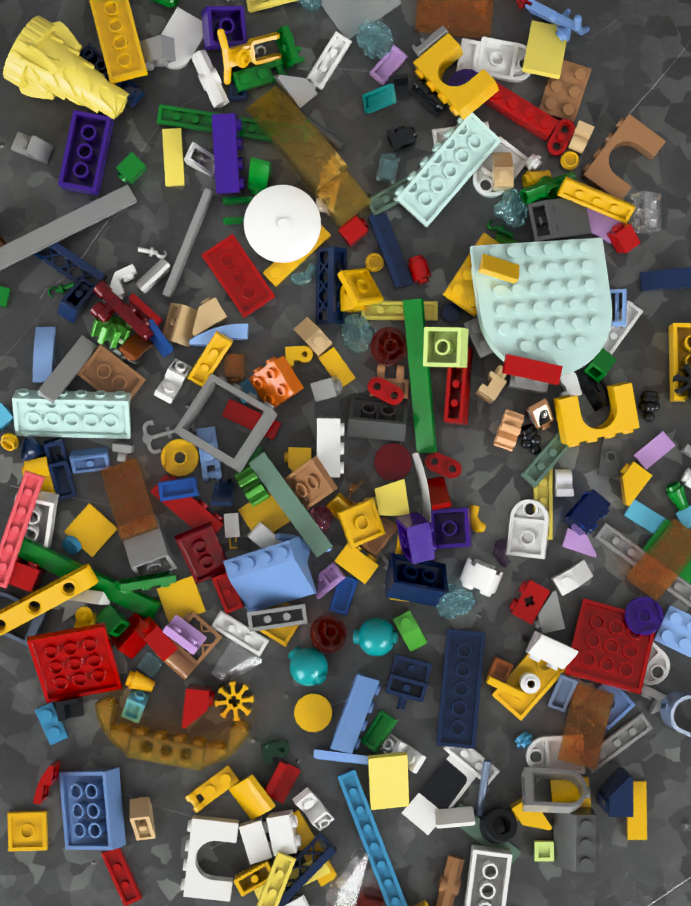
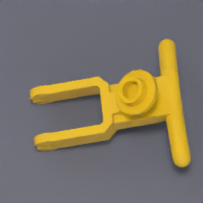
(244, 53)

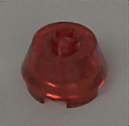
(388, 346)
(328, 634)

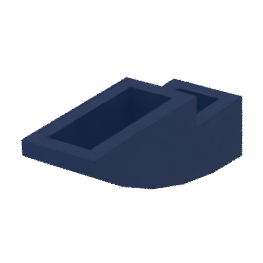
(665, 279)
(60, 468)

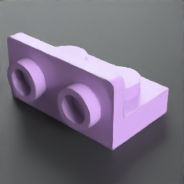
(184, 634)

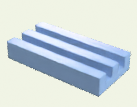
(617, 323)

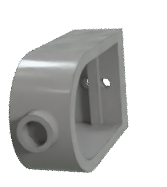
(528, 793)

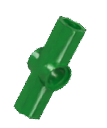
(545, 188)

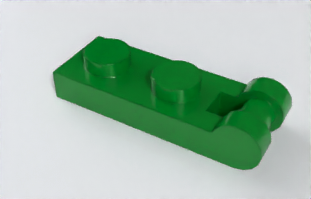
(257, 75)

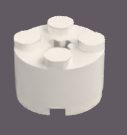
(480, 576)

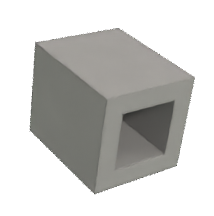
(326, 388)

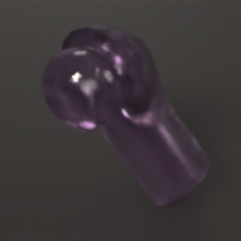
(499, 552)

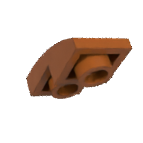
(135, 347)

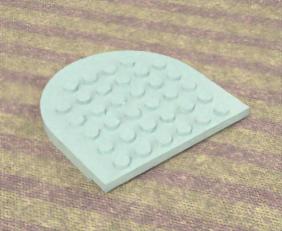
(556, 307)

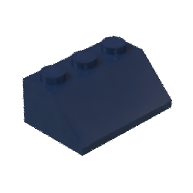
(416, 582)
(617, 794)

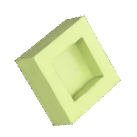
(543, 850)

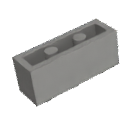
(277, 617)

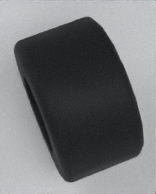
(508, 819)

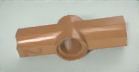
(450, 881)

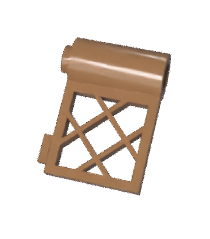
(181, 660)

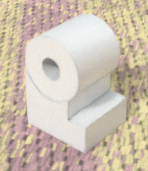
(570, 384)
(563, 483)

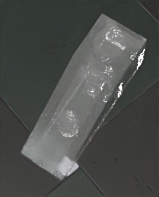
(347, 883)

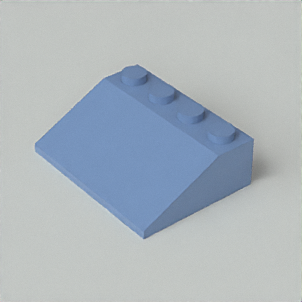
(271, 575)
(92, 809)

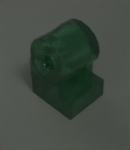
(273, 749)

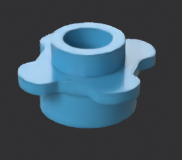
(523, 740)

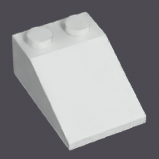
(550, 650)

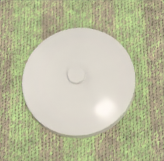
(282, 223)

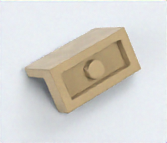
(180, 324)

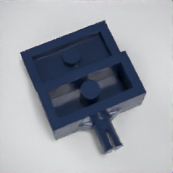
(408, 679)

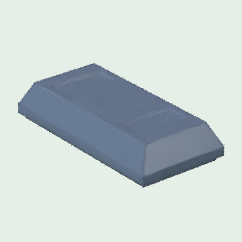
(562, 692)

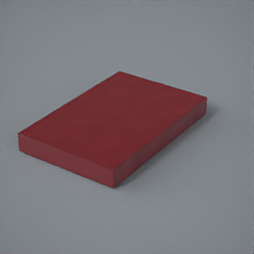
(202, 552)

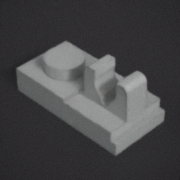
(432, 39)

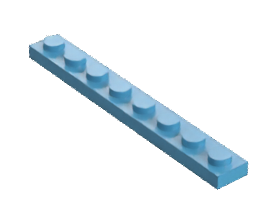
(371, 839)

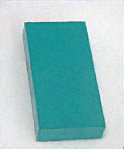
(379, 98)

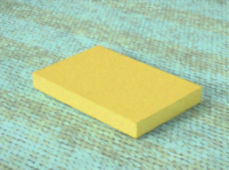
(544, 51)
(388, 780)

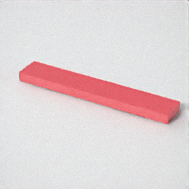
(18, 524)

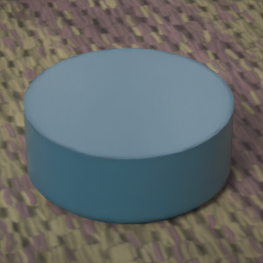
(71, 545)

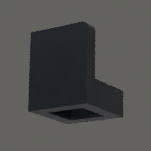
(401, 86)
(69, 708)

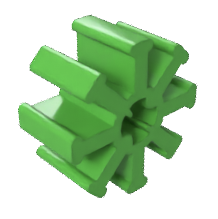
(114, 330)
(252, 486)

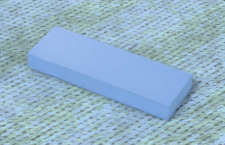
(340, 757)

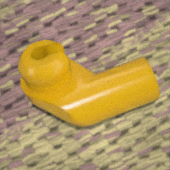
(476, 524)

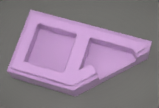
(578, 543)
(329, 579)

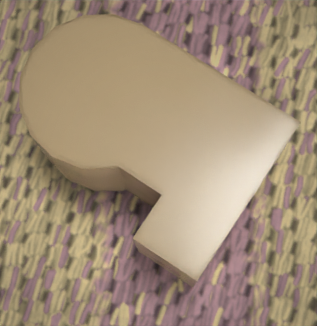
(581, 136)

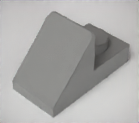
(32, 147)
(70, 608)
(650, 693)

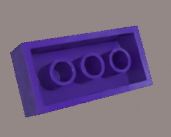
(86, 153)
(227, 153)

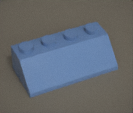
(354, 713)

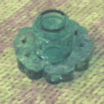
(375, 39)
(511, 208)
(357, 333)
(455, 602)

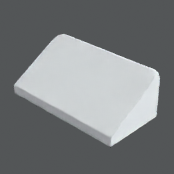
(155, 274)
(92, 597)
(454, 817)

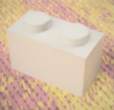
(283, 832)
(256, 840)

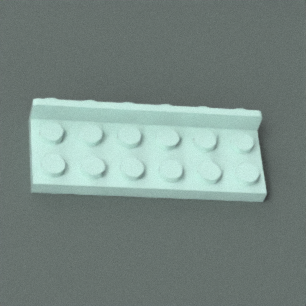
(446, 168)
(73, 414)

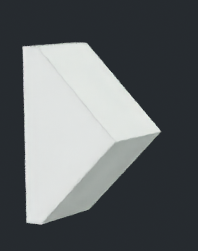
(200, 159)

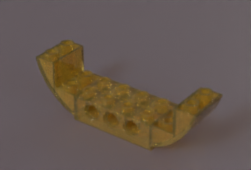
(133, 741)

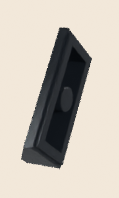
(595, 392)

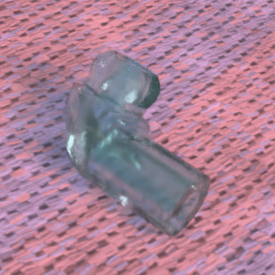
(304, 277)

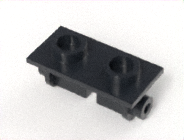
(427, 97)

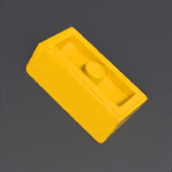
(499, 268)

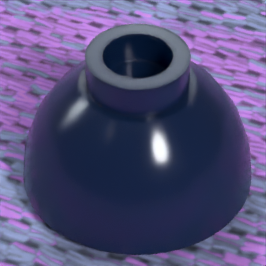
(31, 449)

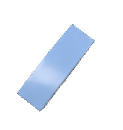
(234, 331)
(44, 353)

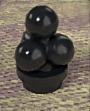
(649, 404)
(530, 439)

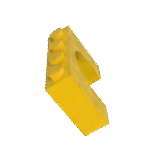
(463, 98)
(621, 418)

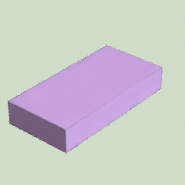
(388, 65)
(654, 450)

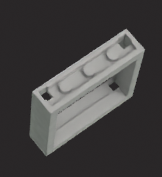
(253, 439)

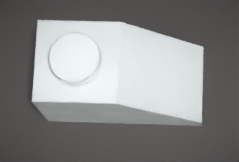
(571, 577)

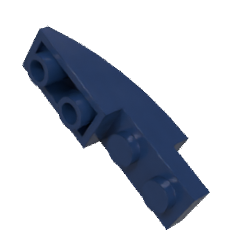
(96, 58)

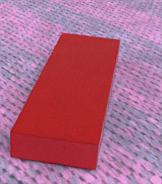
(532, 369)
(248, 417)
(121, 876)

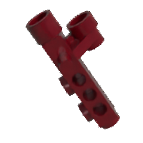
(115, 304)

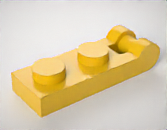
(212, 788)

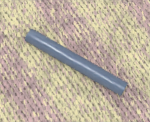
(483, 787)

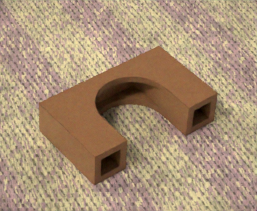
(629, 133)

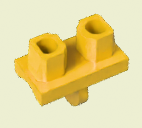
(84, 617)

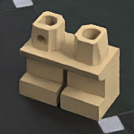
(495, 385)

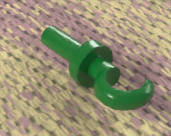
(500, 229)
(62, 288)

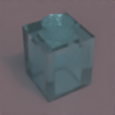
(388, 168)

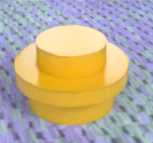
(569, 160)
(374, 262)
(9, 441)

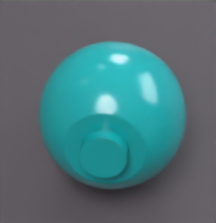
(375, 636)
(308, 666)

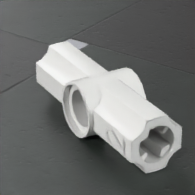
(209, 79)

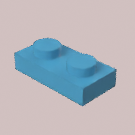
(48, 718)

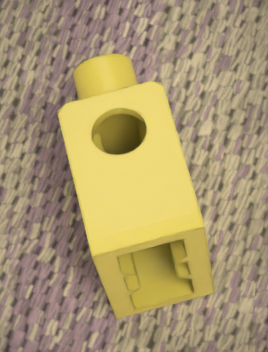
(391, 499)

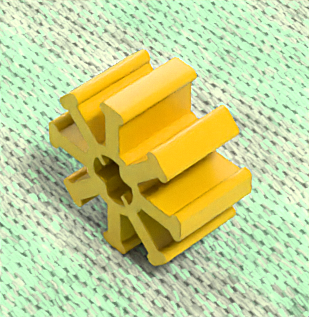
(230, 705)

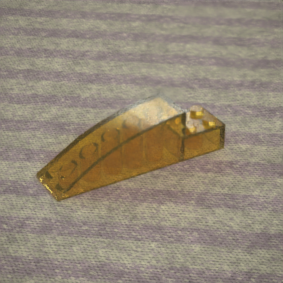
(310, 156)

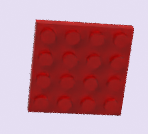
(608, 648)
(75, 662)

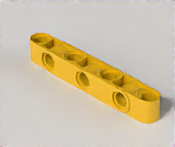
(47, 597)

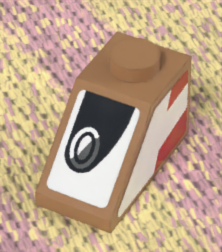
(540, 415)

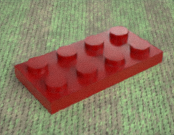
(238, 276)

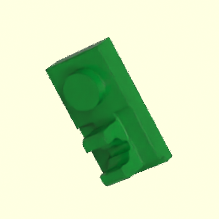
(287, 47)

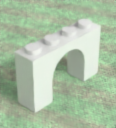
(197, 882)

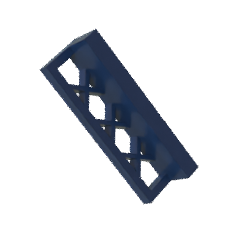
(62, 251)
(390, 251)
(335, 263)
(310, 869)

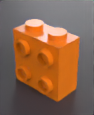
(275, 381)

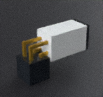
(232, 529)

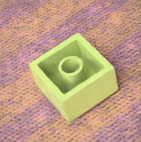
(445, 347)

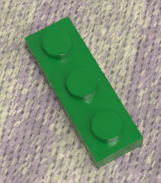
(145, 582)

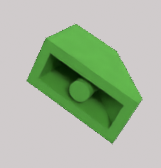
(409, 630)

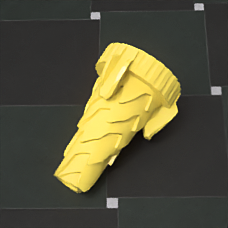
(48, 65)

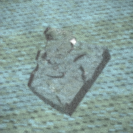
(235, 662)

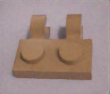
(399, 381)

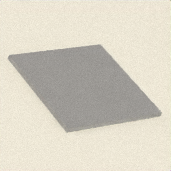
(351, 14)

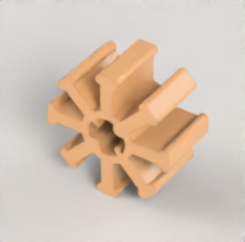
(508, 430)

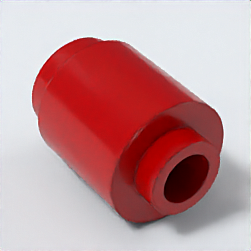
(419, 269)

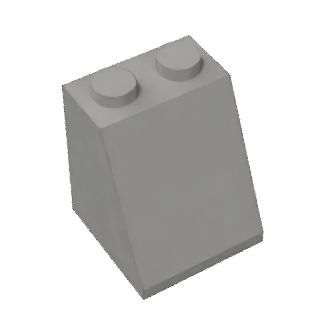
(150, 552)

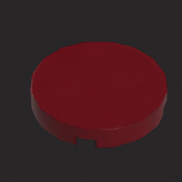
(392, 462)

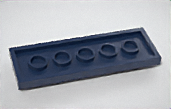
(460, 689)

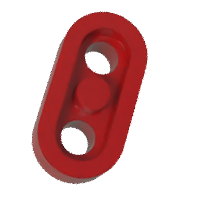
(560, 138)
(385, 391)
(442, 465)

